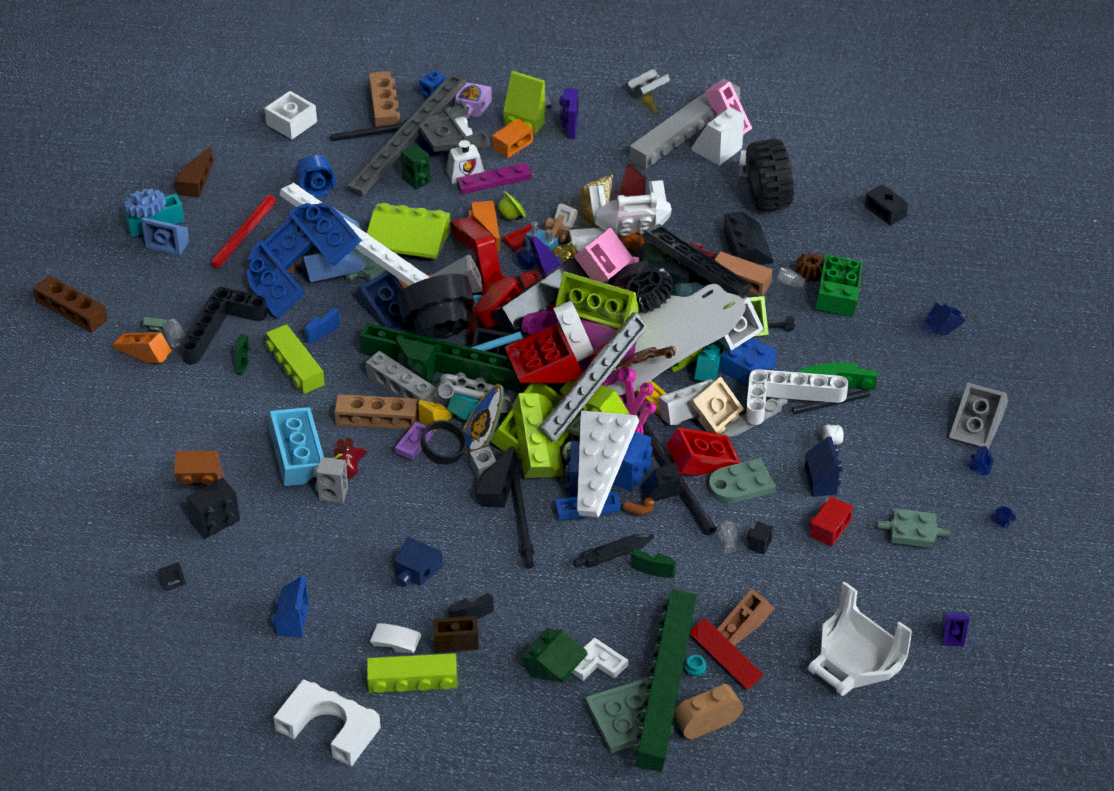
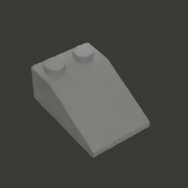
(979, 415)

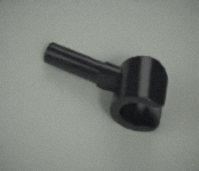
(788, 325)

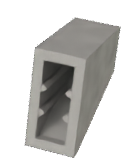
(465, 267)

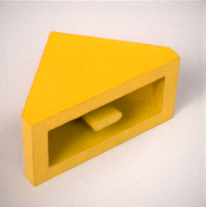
(432, 412)

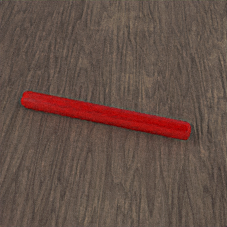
(243, 231)

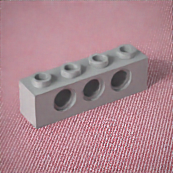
(399, 379)

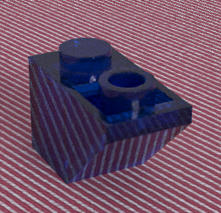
(944, 318)

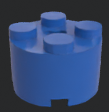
(315, 175)

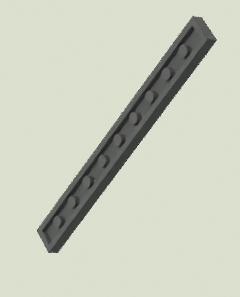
(405, 135)

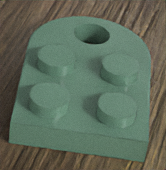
(741, 481)

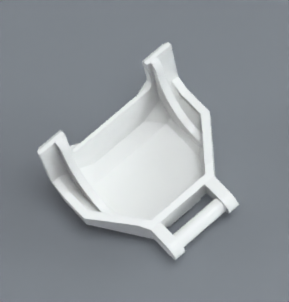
(630, 213)
(858, 648)

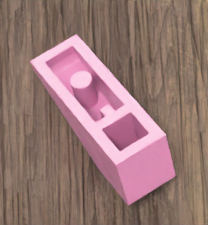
(723, 96)

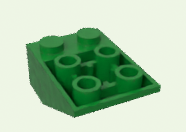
(839, 285)

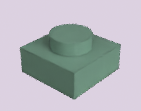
(154, 323)

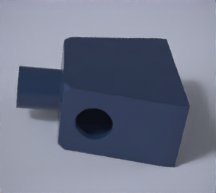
(416, 562)

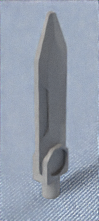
(741, 425)

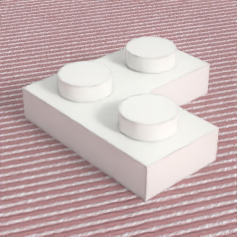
(600, 657)

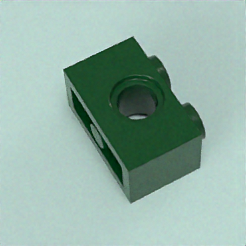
(415, 166)

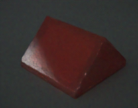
(633, 182)

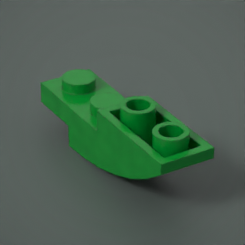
(856, 377)

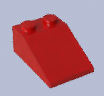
(701, 451)

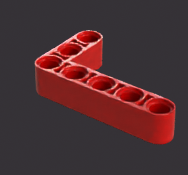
(479, 242)

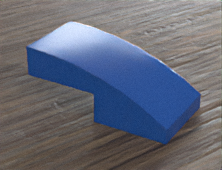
(320, 328)

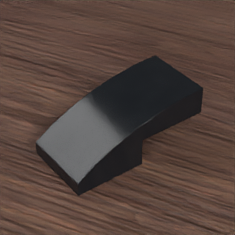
(479, 607)

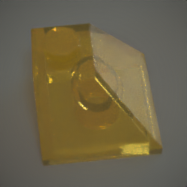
(586, 207)

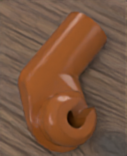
(640, 509)

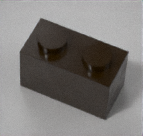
(455, 634)

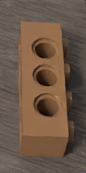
(384, 98)
(376, 412)

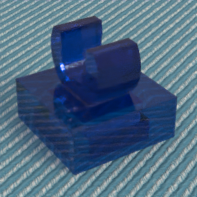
(982, 461)

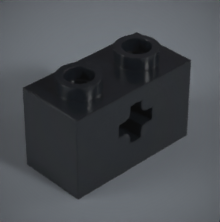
(886, 204)

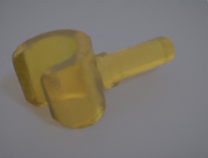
(648, 99)

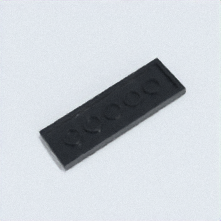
(696, 260)

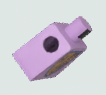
(475, 97)

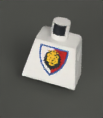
(463, 161)

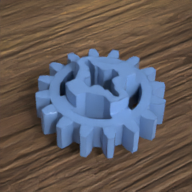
(145, 203)

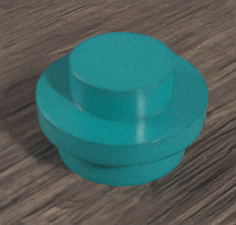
(695, 665)

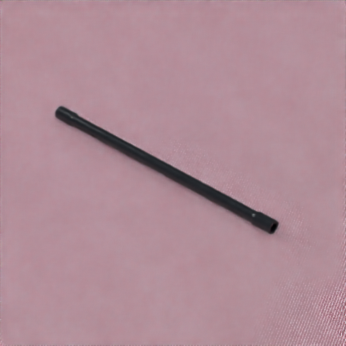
(702, 518)

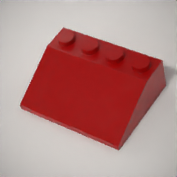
(544, 357)

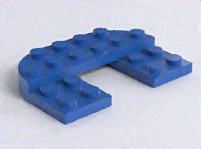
(271, 259)

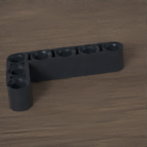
(219, 305)

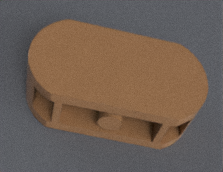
(708, 711)

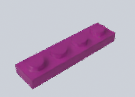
(494, 178)

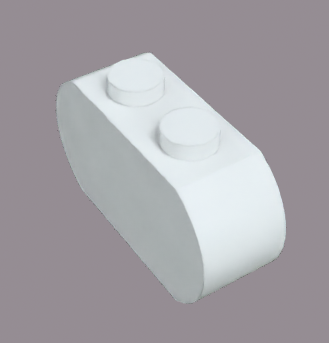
(574, 330)

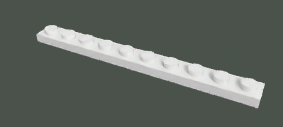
(368, 245)

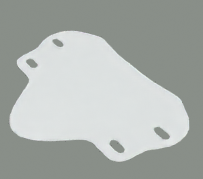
(686, 325)

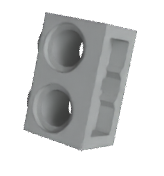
(331, 480)

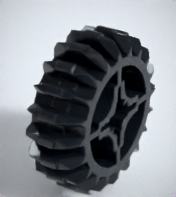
(651, 288)

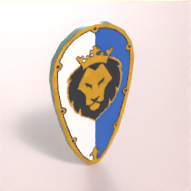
(484, 419)

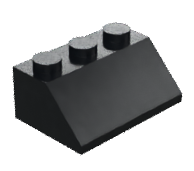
(746, 238)

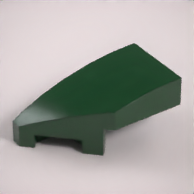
(241, 355)

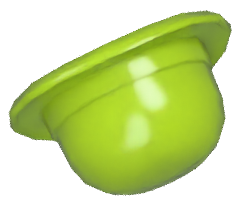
(510, 207)

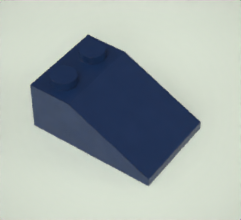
(379, 300)

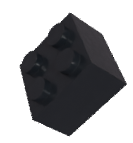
(213, 508)

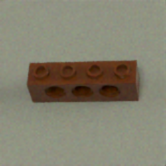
(70, 303)

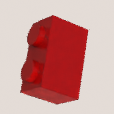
(830, 521)

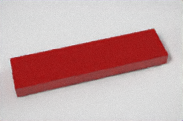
(726, 653)

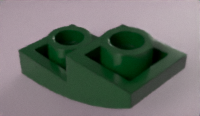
(657, 566)

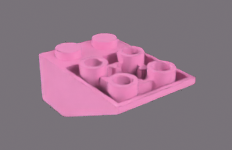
(603, 256)

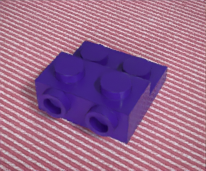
(569, 113)

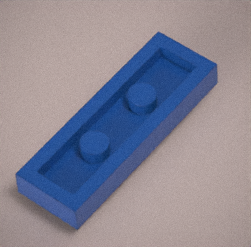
(567, 507)

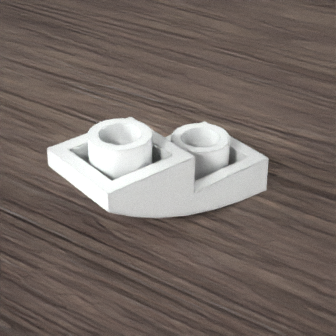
(397, 637)

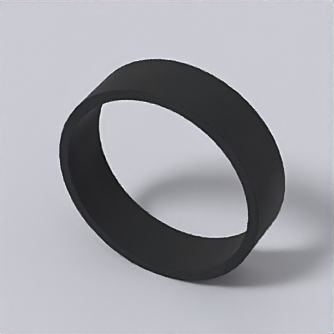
(441, 459)

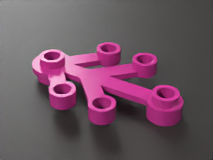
(628, 376)

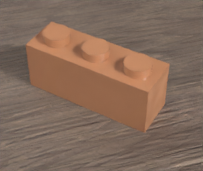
(755, 274)

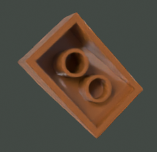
(197, 467)

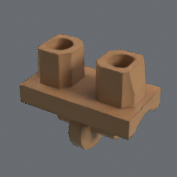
(558, 230)

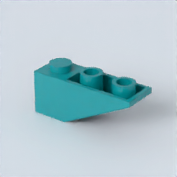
(709, 361)

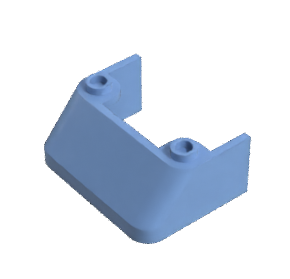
(320, 268)

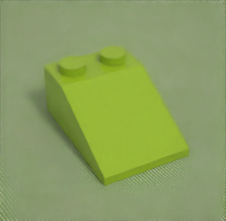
(525, 101)

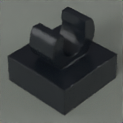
(172, 576)

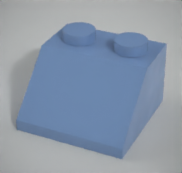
(165, 236)

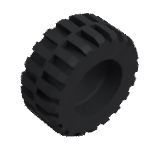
(769, 174)

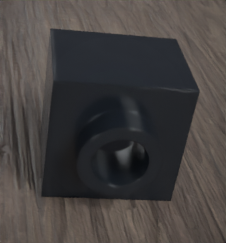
(760, 537)

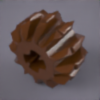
(810, 266)

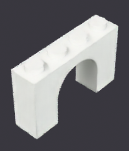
(311, 701)

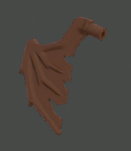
(644, 355)

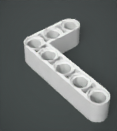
(791, 386)

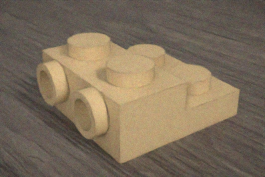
(716, 406)

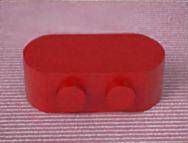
(495, 297)

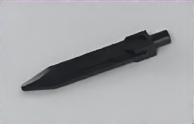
(613, 550)

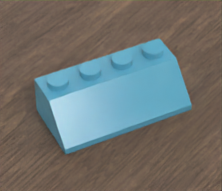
(295, 444)

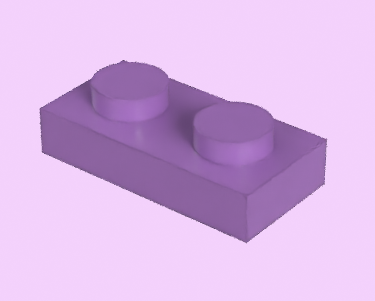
(411, 443)

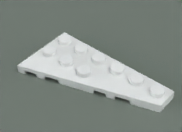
(601, 452)

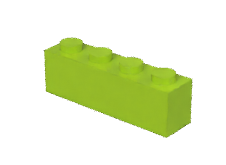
(295, 359)
(412, 673)

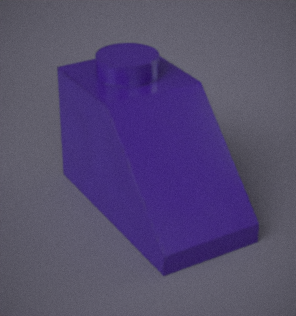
(954, 628)

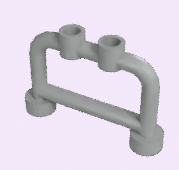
(447, 389)

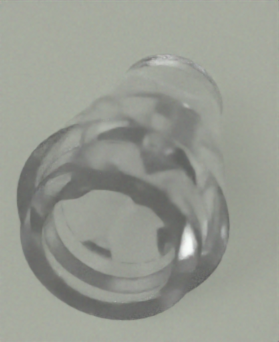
(790, 278)
(728, 536)

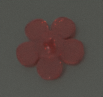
(343, 446)

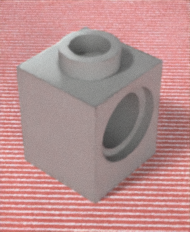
(481, 461)

